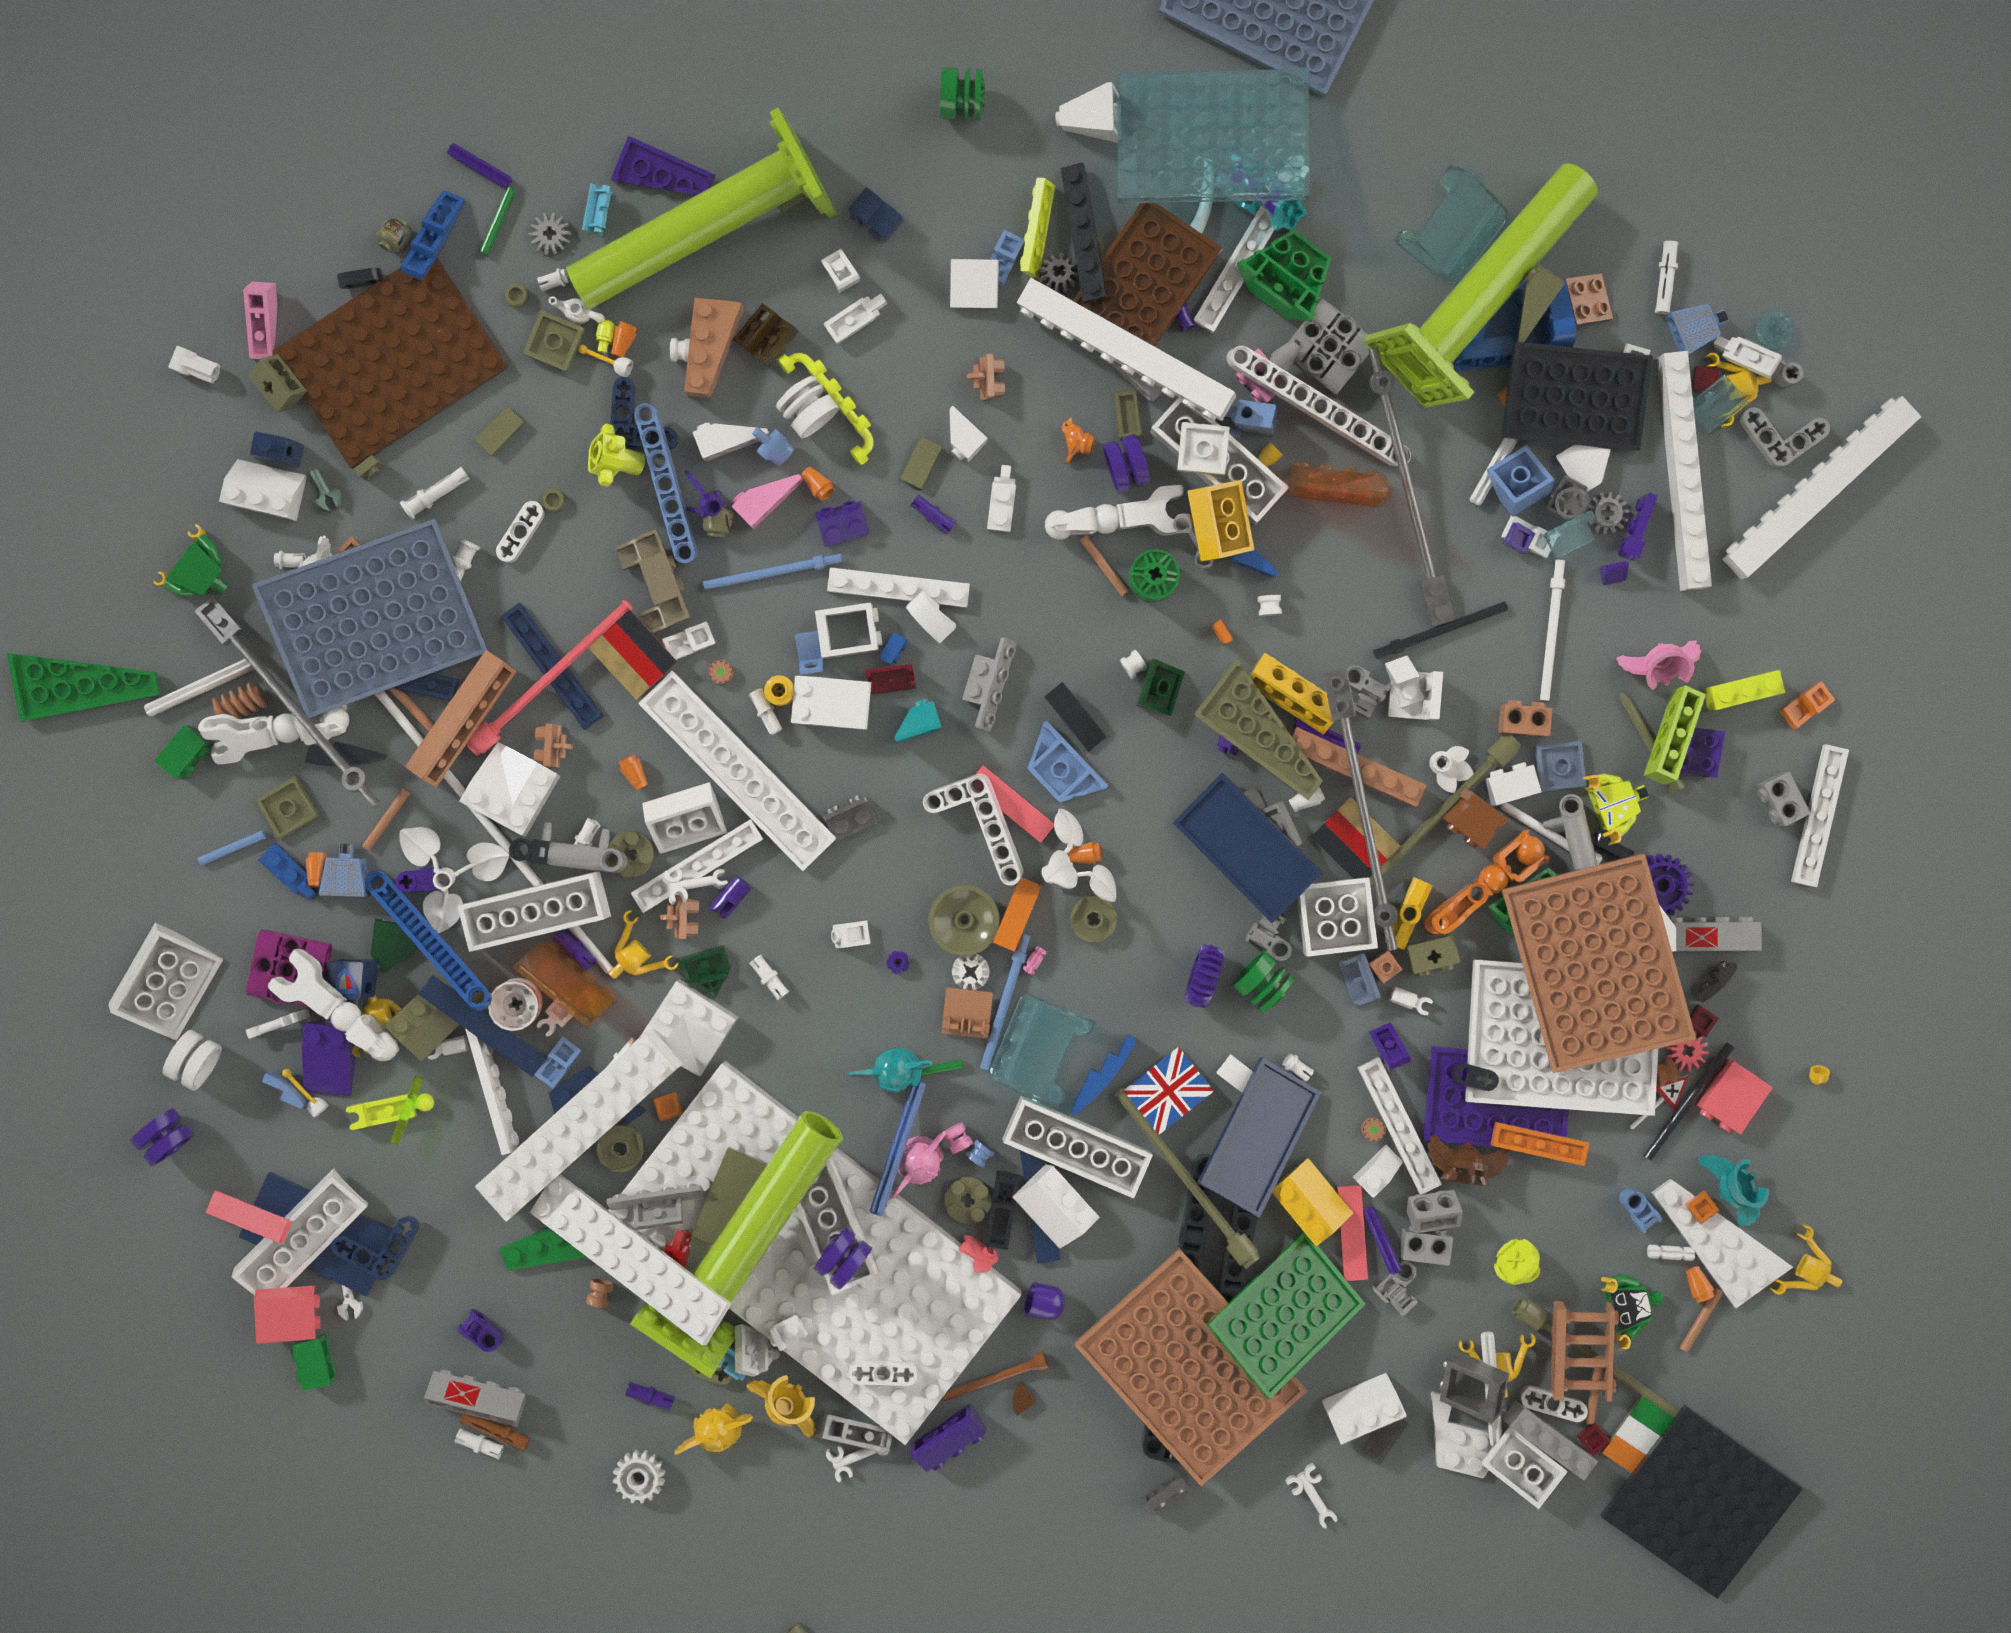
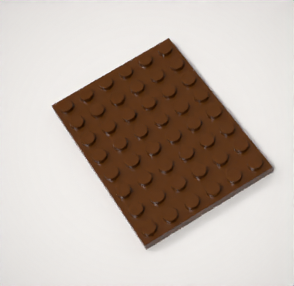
(391, 360)

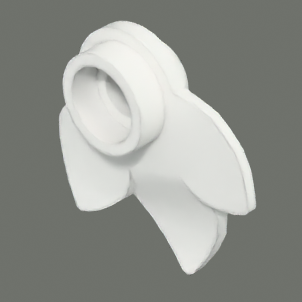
(1454, 769)

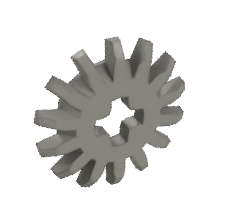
(557, 239)
(1615, 507)

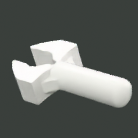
(349, 1299)

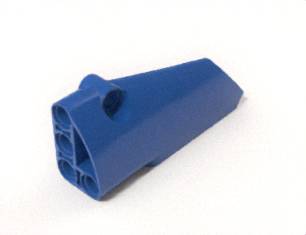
(1495, 340)

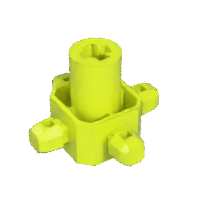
(610, 456)

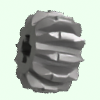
(1057, 265)

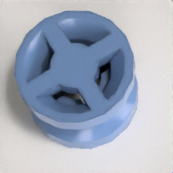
(980, 1153)

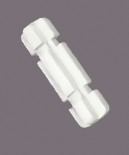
(1670, 1252)

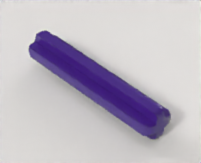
(479, 165)
(1329, 735)
(1382, 1240)

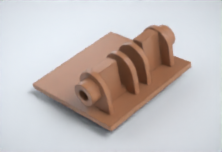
(1588, 299)
(967, 1012)

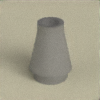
(1285, 355)

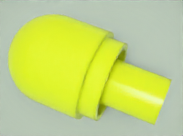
(605, 335)

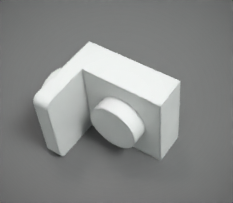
(850, 934)
(787, 1332)

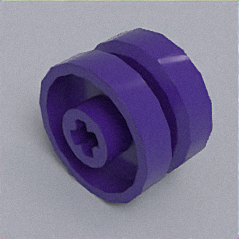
(1128, 463)
(162, 1137)
(845, 1260)

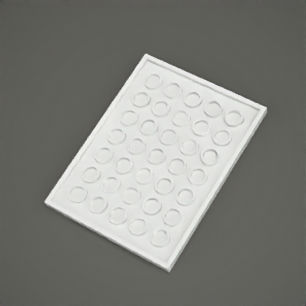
(1510, 1043)

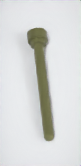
(1671, 788)

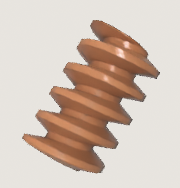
(242, 703)

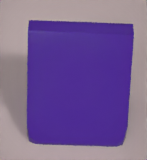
(1614, 572)

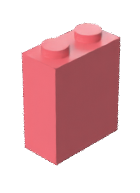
(1733, 1097)
(286, 1314)

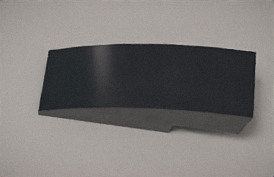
(1075, 716)
(351, 754)
(1002, 1210)

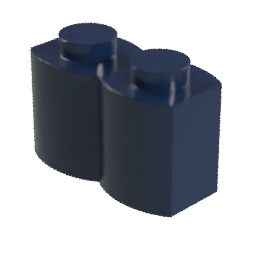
(875, 215)

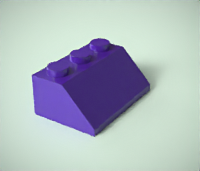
(948, 1439)

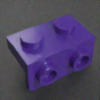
(842, 523)

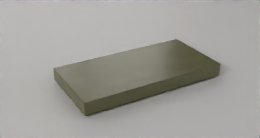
(730, 1186)

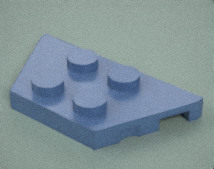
(1061, 767)

